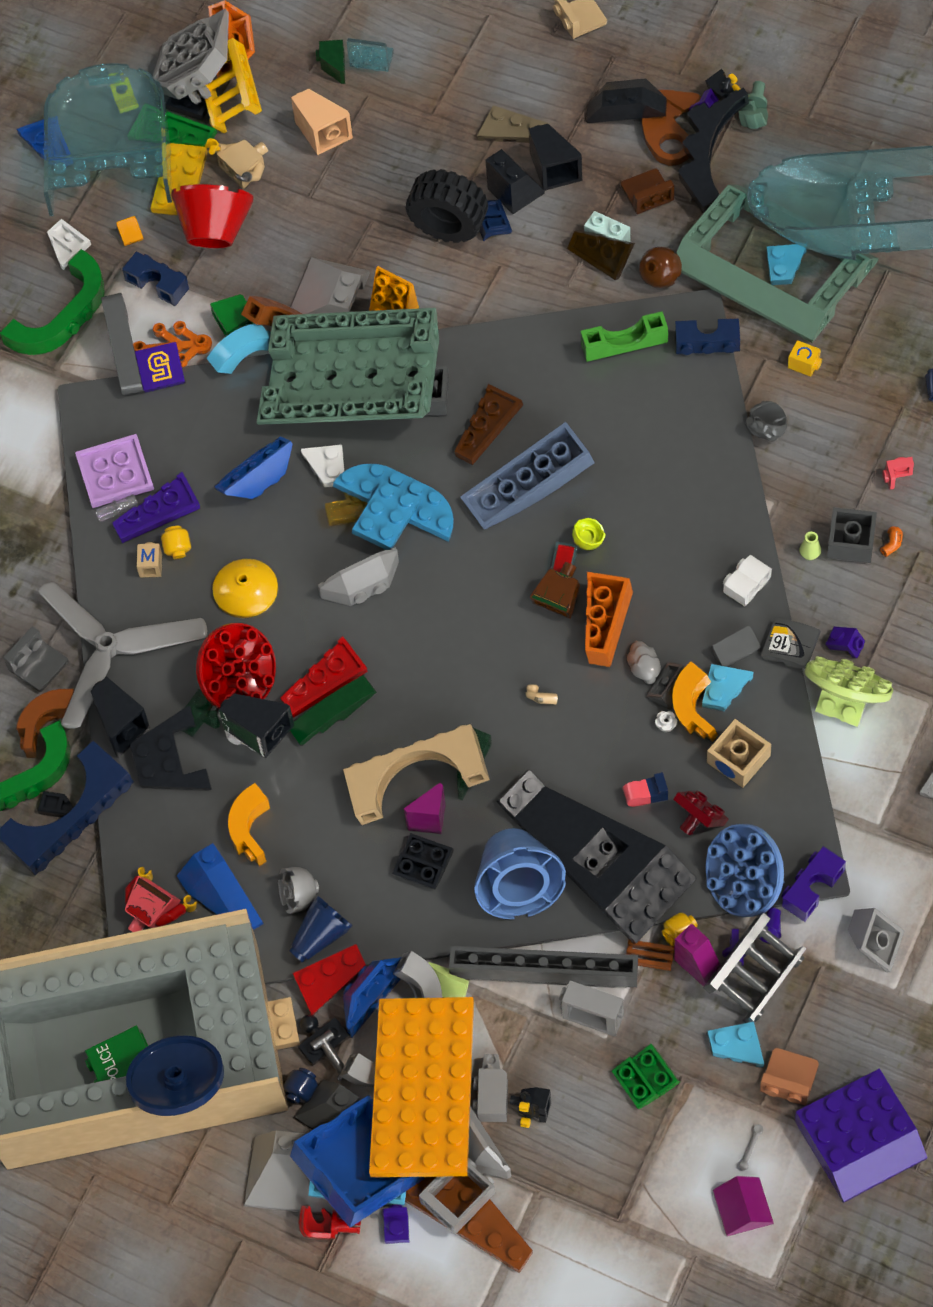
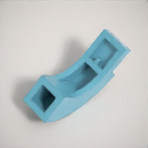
(237, 346)

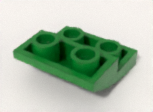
(645, 1076)

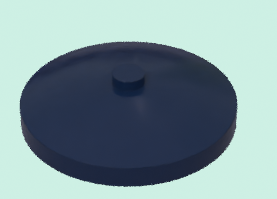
(175, 1075)

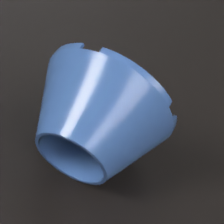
(518, 875)

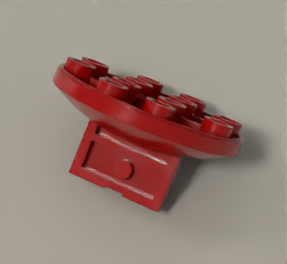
(235, 661)

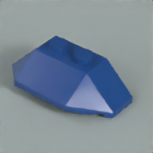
(257, 471)
(364, 994)

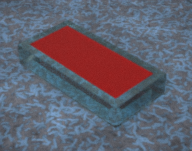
(563, 553)

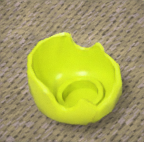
(588, 534)

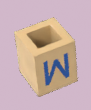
(149, 560)

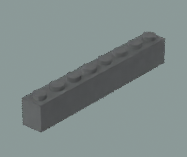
(544, 966)

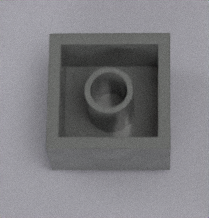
(851, 535)

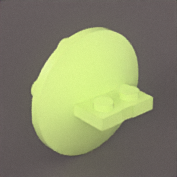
(844, 690)

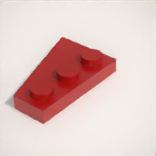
(326, 977)

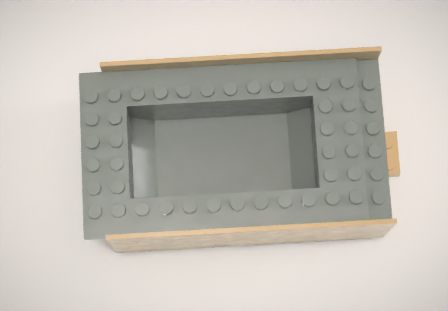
(169, 982)

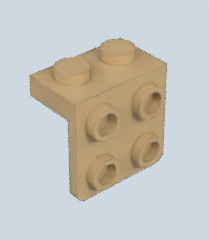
(579, 16)

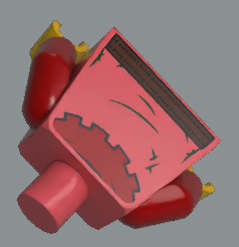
(152, 904)

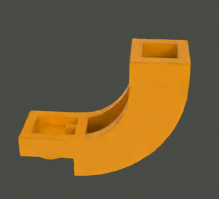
(685, 695)
(244, 811)

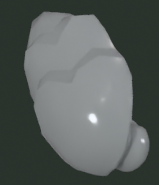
(644, 662)

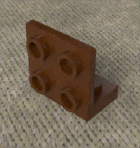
(648, 190)

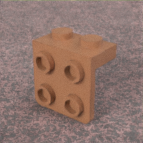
(789, 1076)

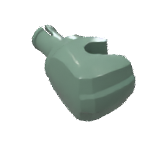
(755, 113)

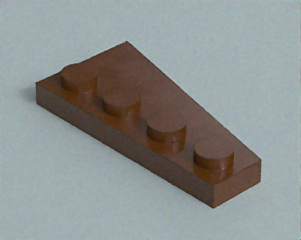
(492, 416)

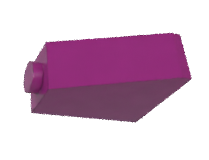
(696, 954)

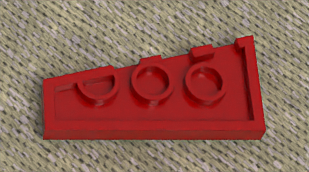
(330, 674)

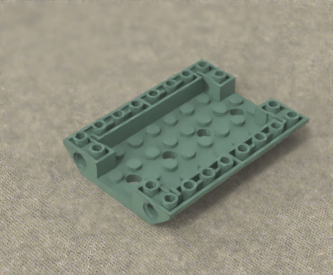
(350, 348)

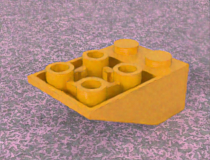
(392, 292)

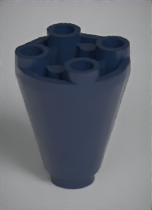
(318, 930)

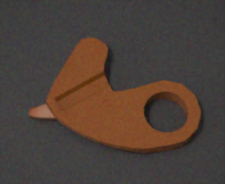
(660, 129)

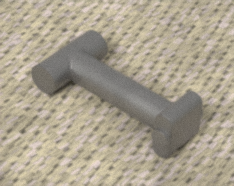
(323, 1042)

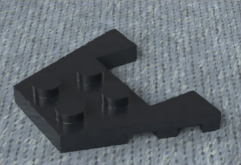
(159, 760)

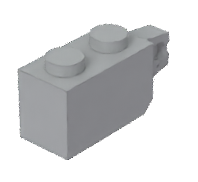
(492, 1091)

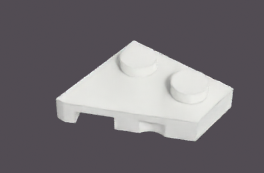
(66, 242)
(325, 462)

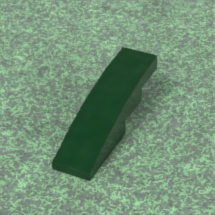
(332, 708)

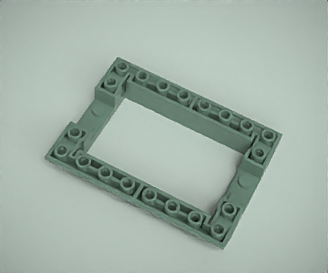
(752, 292)

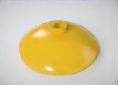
(248, 597)

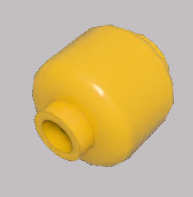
(176, 542)
(676, 925)

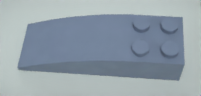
(528, 477)

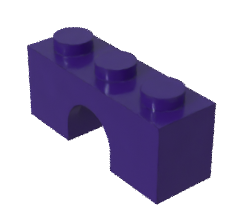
(824, 868)

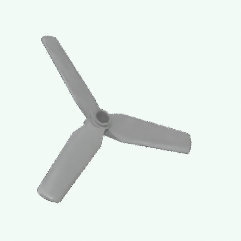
(128, 641)

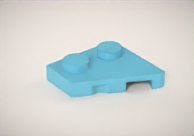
(784, 262)
(724, 686)
(737, 1043)

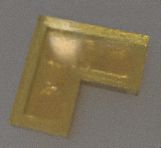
(344, 510)

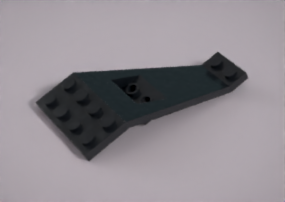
(628, 883)

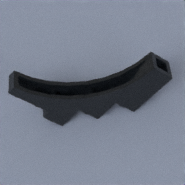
(699, 146)

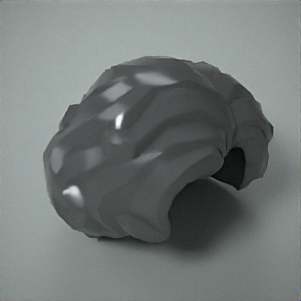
(767, 421)

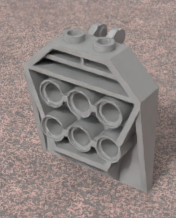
(193, 57)

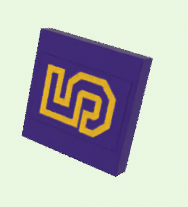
(160, 367)

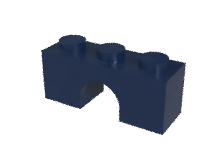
(143, 269)
(691, 340)

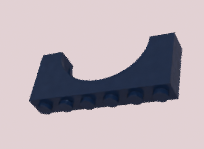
(40, 844)

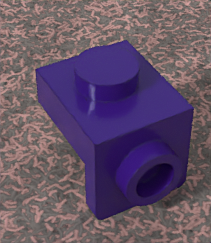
(846, 640)

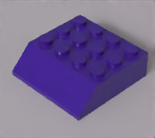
(861, 1135)

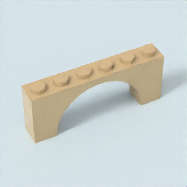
(370, 779)

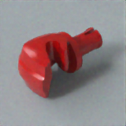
(327, 1228)

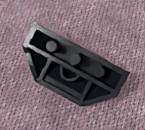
(626, 101)

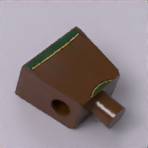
(558, 591)

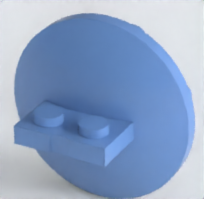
(744, 870)

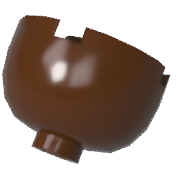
(660, 267)

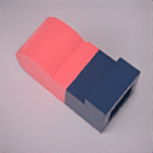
(646, 791)

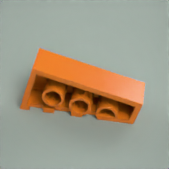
(605, 612)

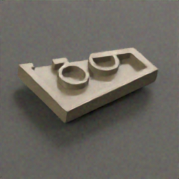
(507, 125)

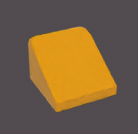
(129, 230)

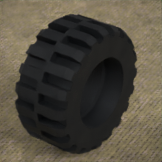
(446, 206)

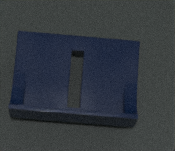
(495, 226)

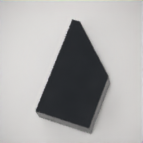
(54, 804)

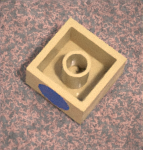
(738, 753)

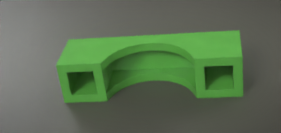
(647, 332)

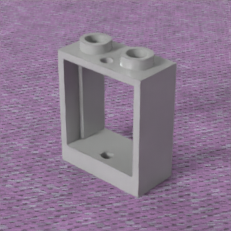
(592, 1008)
(428, 1199)

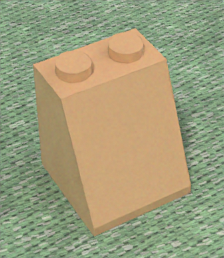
(321, 121)

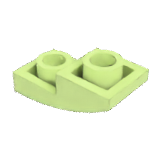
(450, 985)

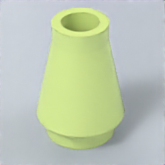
(810, 547)

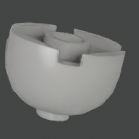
(297, 889)

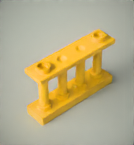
(245, 86)

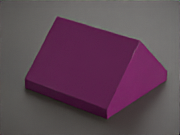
(427, 811)
(742, 1205)

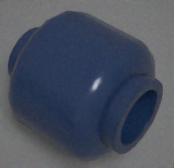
(300, 1086)

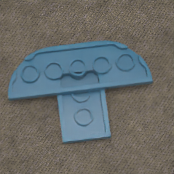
(394, 503)

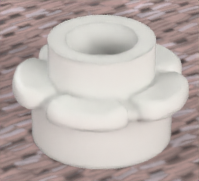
(666, 726)

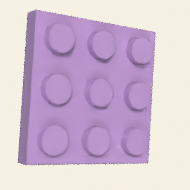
(114, 470)

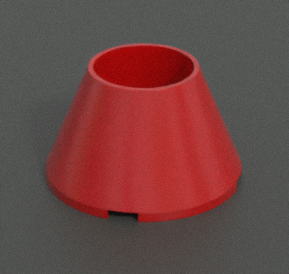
(211, 213)

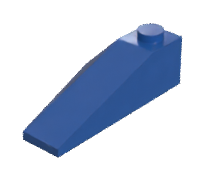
(214, 885)

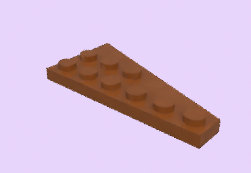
(486, 1229)

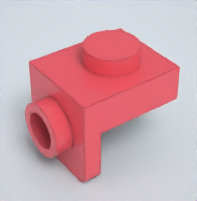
(897, 468)

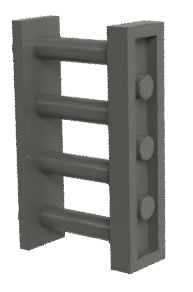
(732, 964)

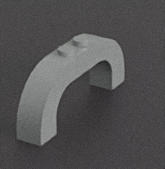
(424, 983)

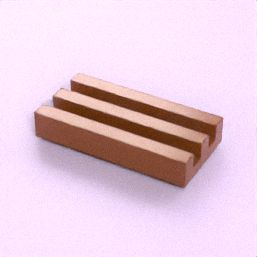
(648, 954)

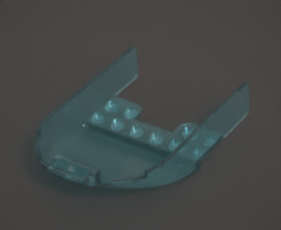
(102, 122)
(829, 200)

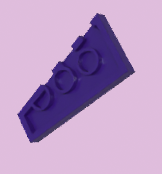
(168, 504)

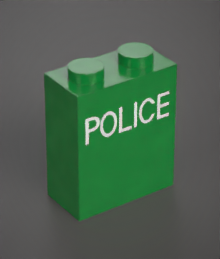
(113, 1056)

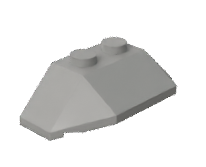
(361, 579)
(484, 1152)

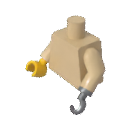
(239, 160)

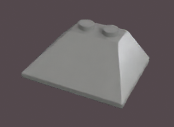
(328, 287)
(276, 1179)

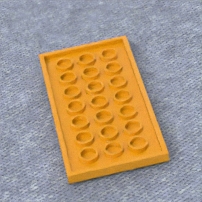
(422, 1087)

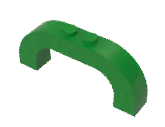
(68, 322)
(42, 776)

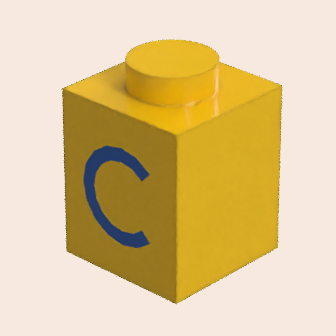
(804, 358)

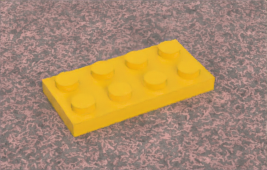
(186, 169)

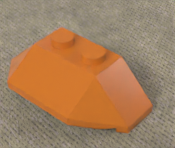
(238, 28)

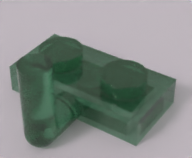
(202, 713)

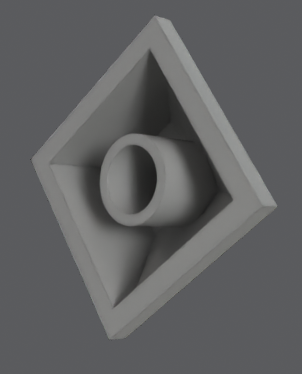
(876, 936)

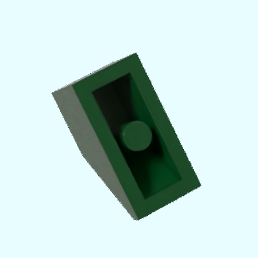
(332, 59)

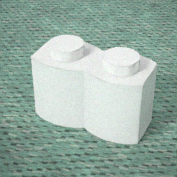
(746, 580)

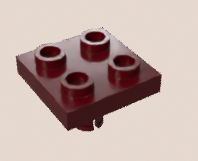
(700, 811)

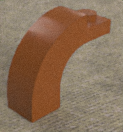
(262, 310)
(38, 713)

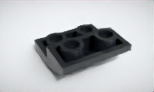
(423, 861)

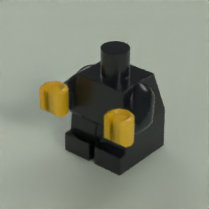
(721, 85)
(532, 1104)

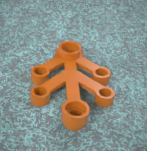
(196, 343)

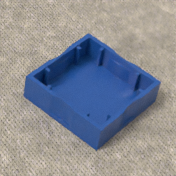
(339, 1164)

